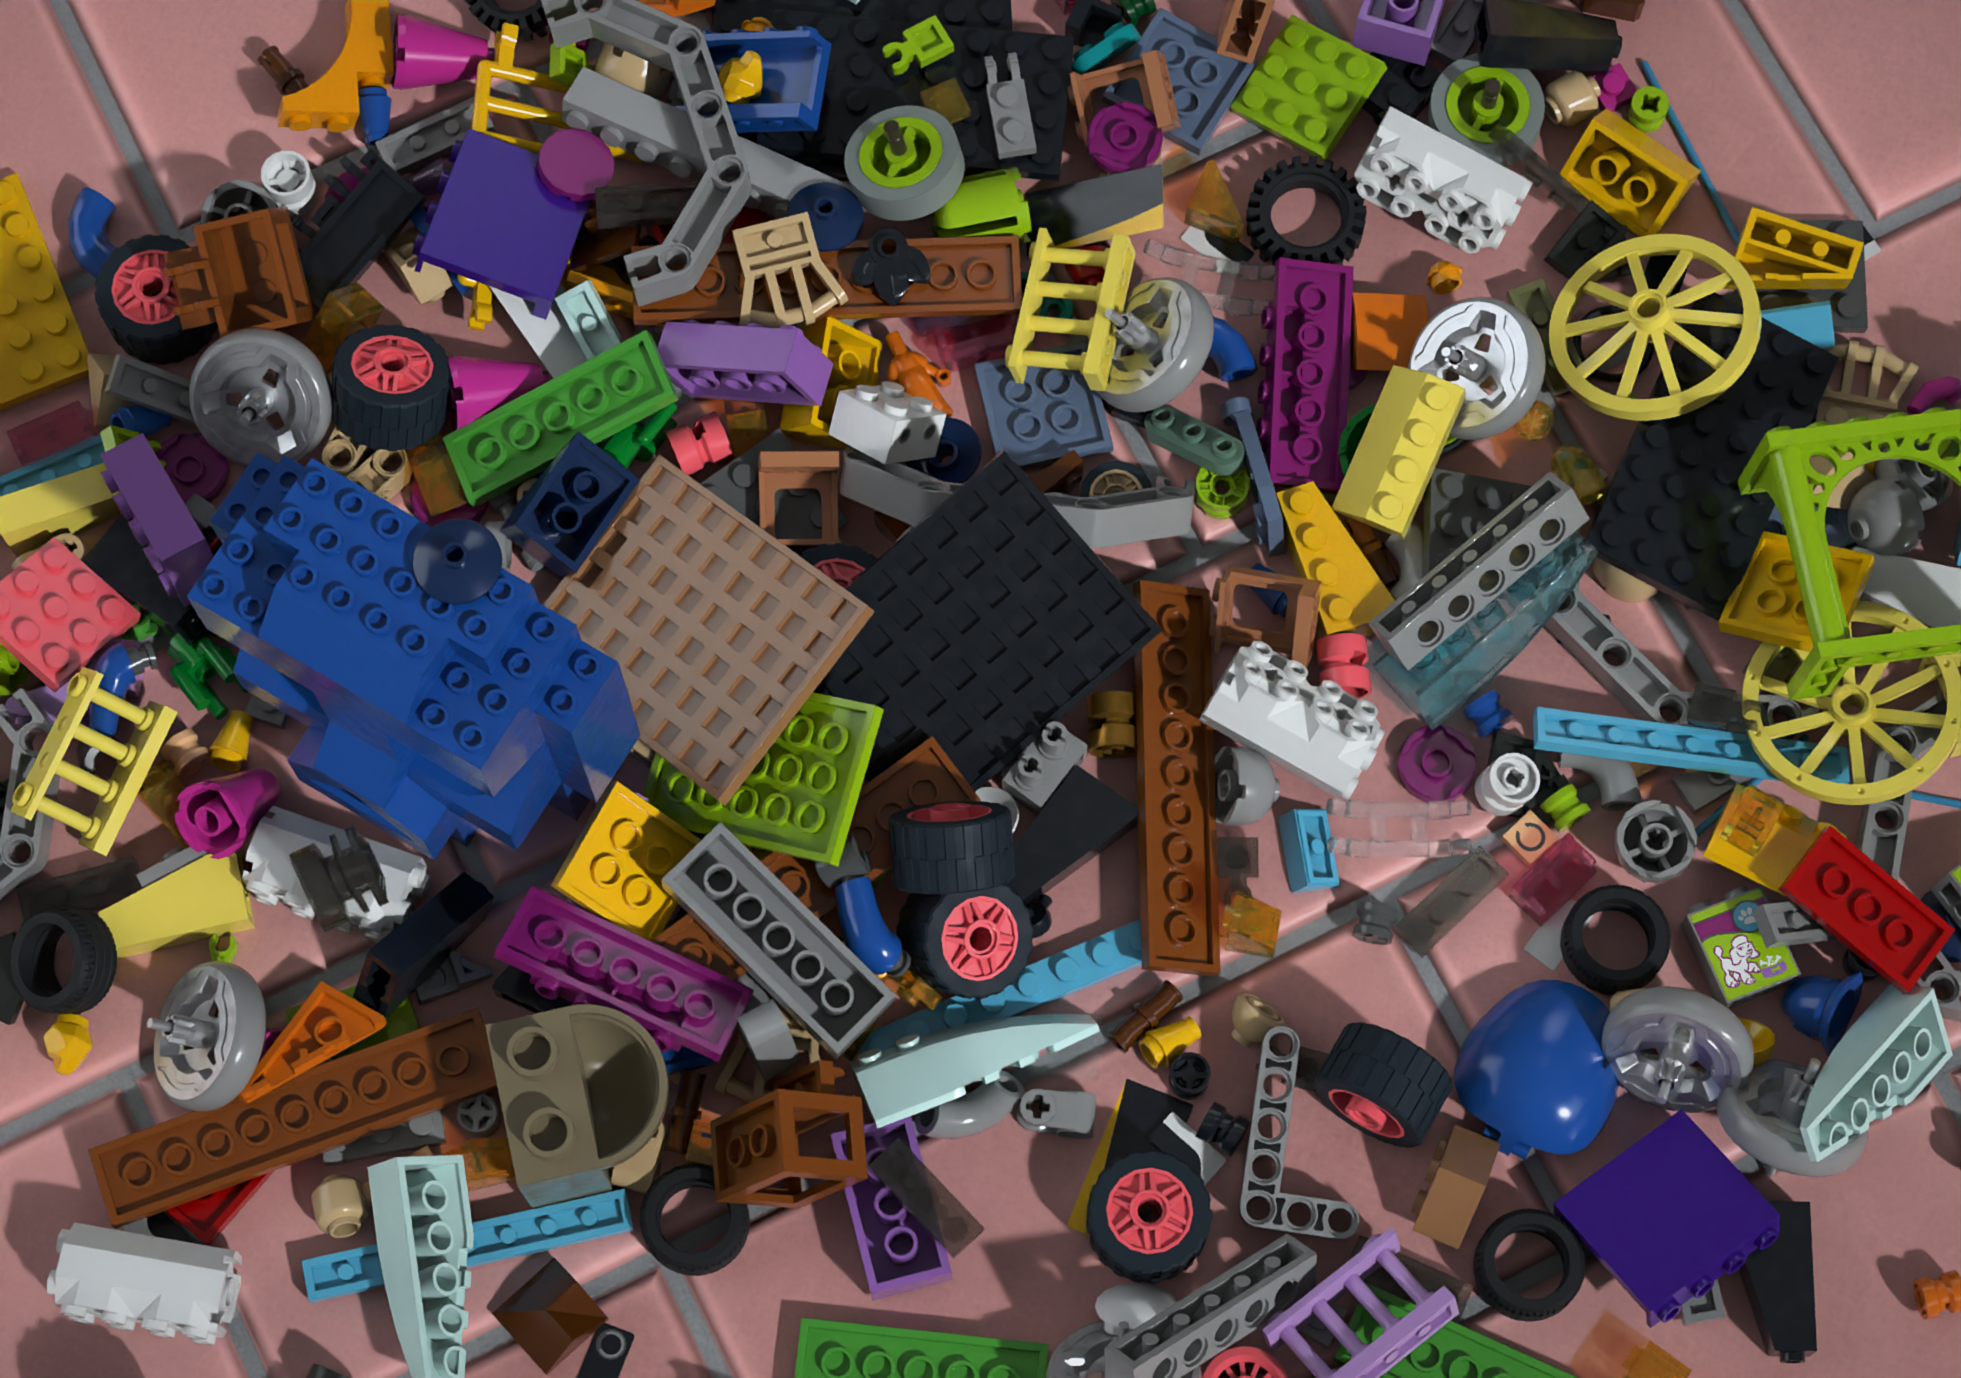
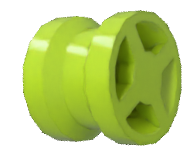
(1647, 118)
(1565, 808)

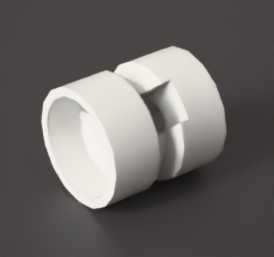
(290, 182)
(1507, 784)

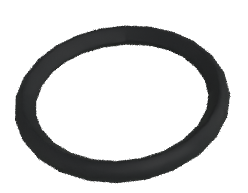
(1597, 373)

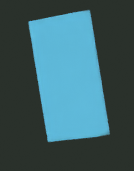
(1808, 321)
(1305, 850)

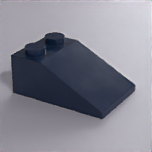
(570, 506)

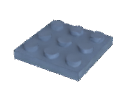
(1200, 78)
(1045, 414)

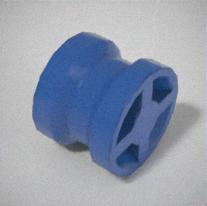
(1488, 713)

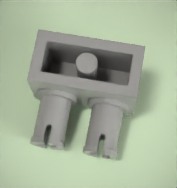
(1043, 766)

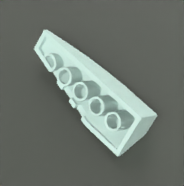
(938, 1065)
(1875, 1067)
(423, 1257)

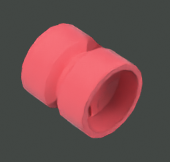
(699, 444)
(1343, 662)

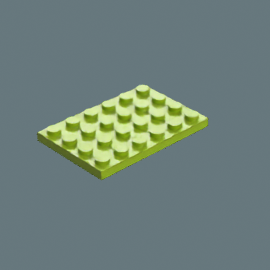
(797, 794)

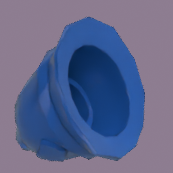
(1823, 1006)

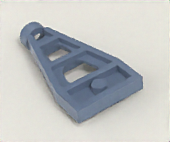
(1269, 521)

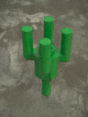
(640, 440)
(197, 666)

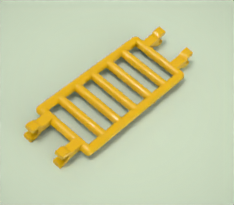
(503, 68)

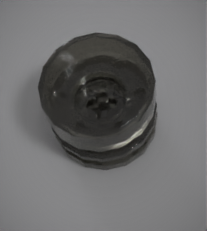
(339, 877)

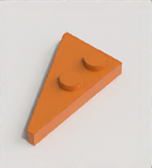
(317, 1032)

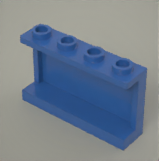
(792, 77)

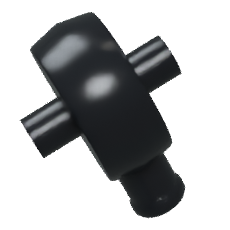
(1040, 915)

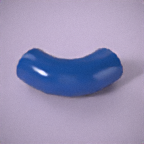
(88, 230)
(1230, 353)

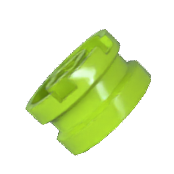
(1221, 505)

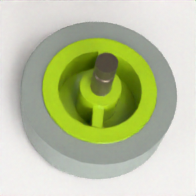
(1476, 98)
(904, 163)

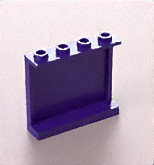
(500, 222)
(1669, 1217)

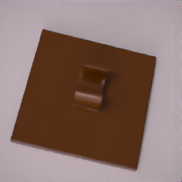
(601, 245)

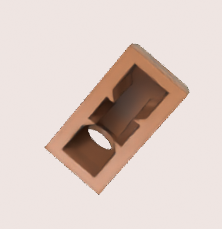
(1249, 18)

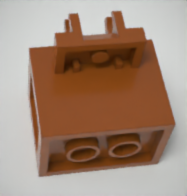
(241, 274)
(761, 1142)

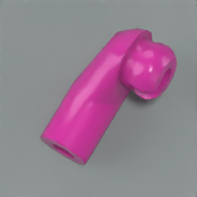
(1933, 390)

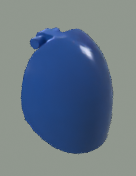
(1539, 1069)

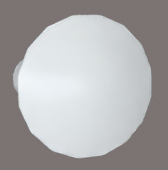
(1132, 1304)

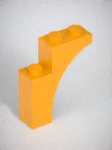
(363, 63)

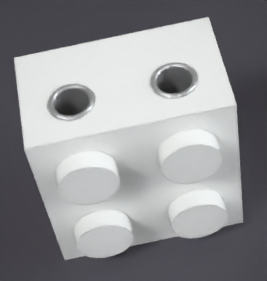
(887, 423)

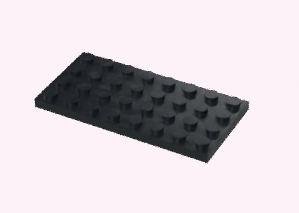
(863, 84)
(1676, 492)

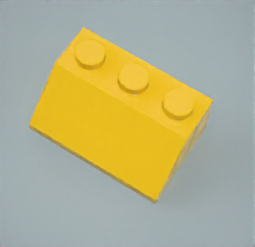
(1628, 174)
(855, 362)
(1780, 852)

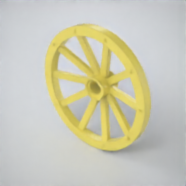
(1654, 328)
(1854, 725)

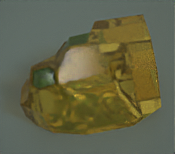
(1579, 473)

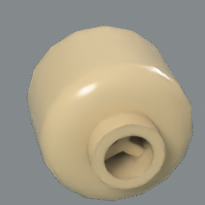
(1571, 98)
(340, 1206)

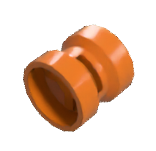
(1937, 1295)

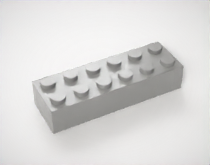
(778, 940)

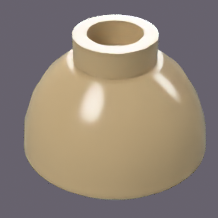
(1253, 1019)

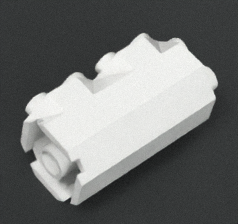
(1455, 187)
(1301, 727)
(276, 881)
(145, 1281)

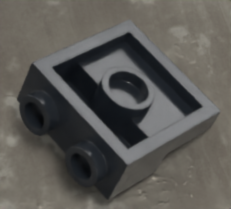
(1403, 87)

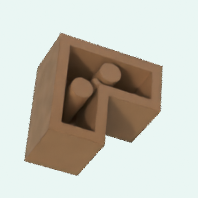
(1457, 1184)

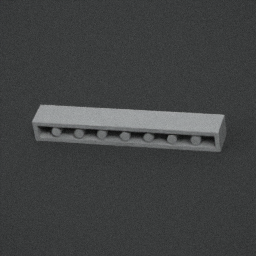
(665, 137)

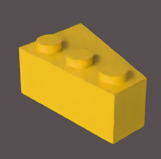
(1794, 254)

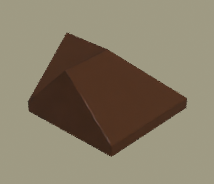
(550, 1316)

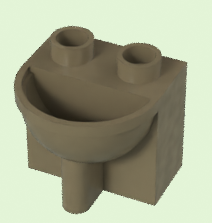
(576, 1097)

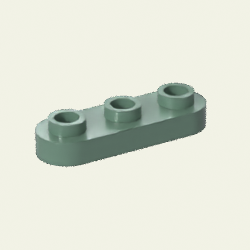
(1175, 433)

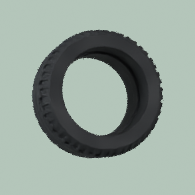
(1630, 902)
(34, 960)
(1552, 1229)
(682, 1262)

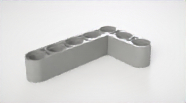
(766, 1032)
(1275, 1149)

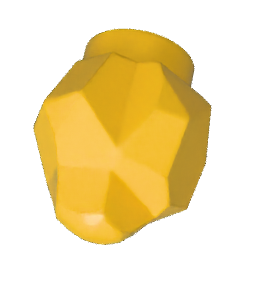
(742, 78)
(68, 1042)

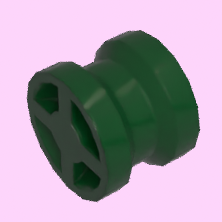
(1134, 9)

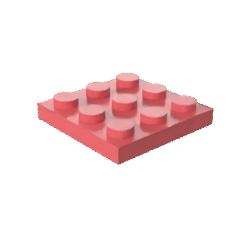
(59, 614)

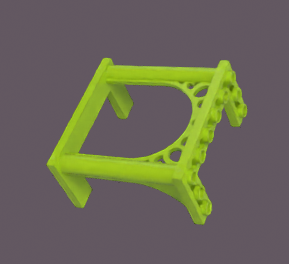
(1783, 471)

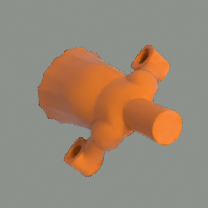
(914, 373)

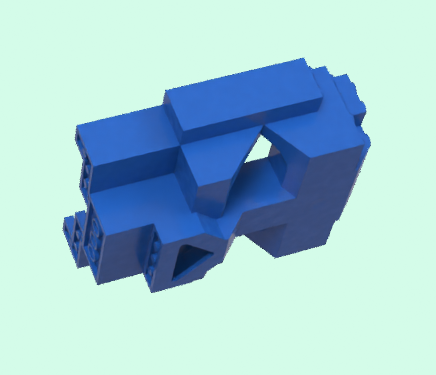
(410, 703)

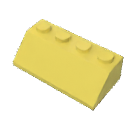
(1399, 450)

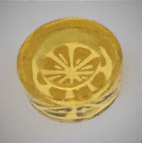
(1536, 422)

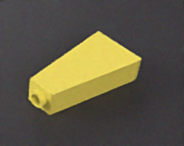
(55, 508)
(183, 907)

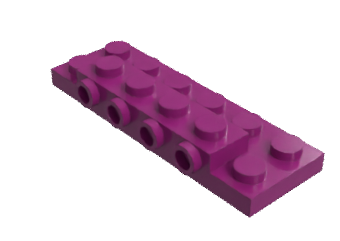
(1306, 373)
(611, 967)

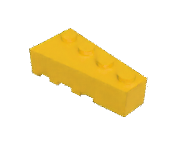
(1327, 553)

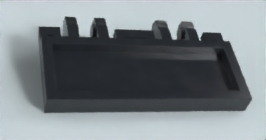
(356, 230)

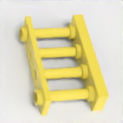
(1110, 293)
(132, 767)

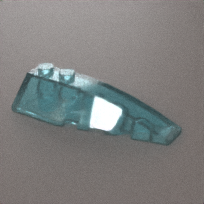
(1490, 637)

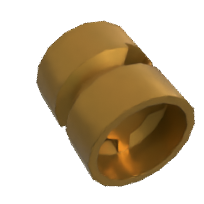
(1112, 722)

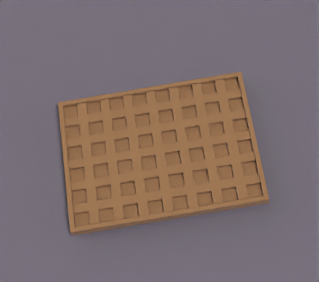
(708, 625)

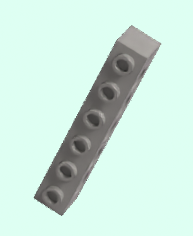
(1479, 570)
(1215, 1314)

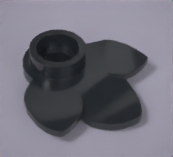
(892, 271)

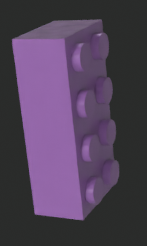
(1398, 28)
(744, 362)
(157, 515)
(892, 1243)

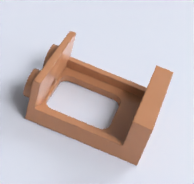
(1154, 84)
(799, 471)
(1301, 613)

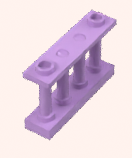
(1399, 1334)

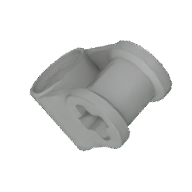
(1065, 1114)

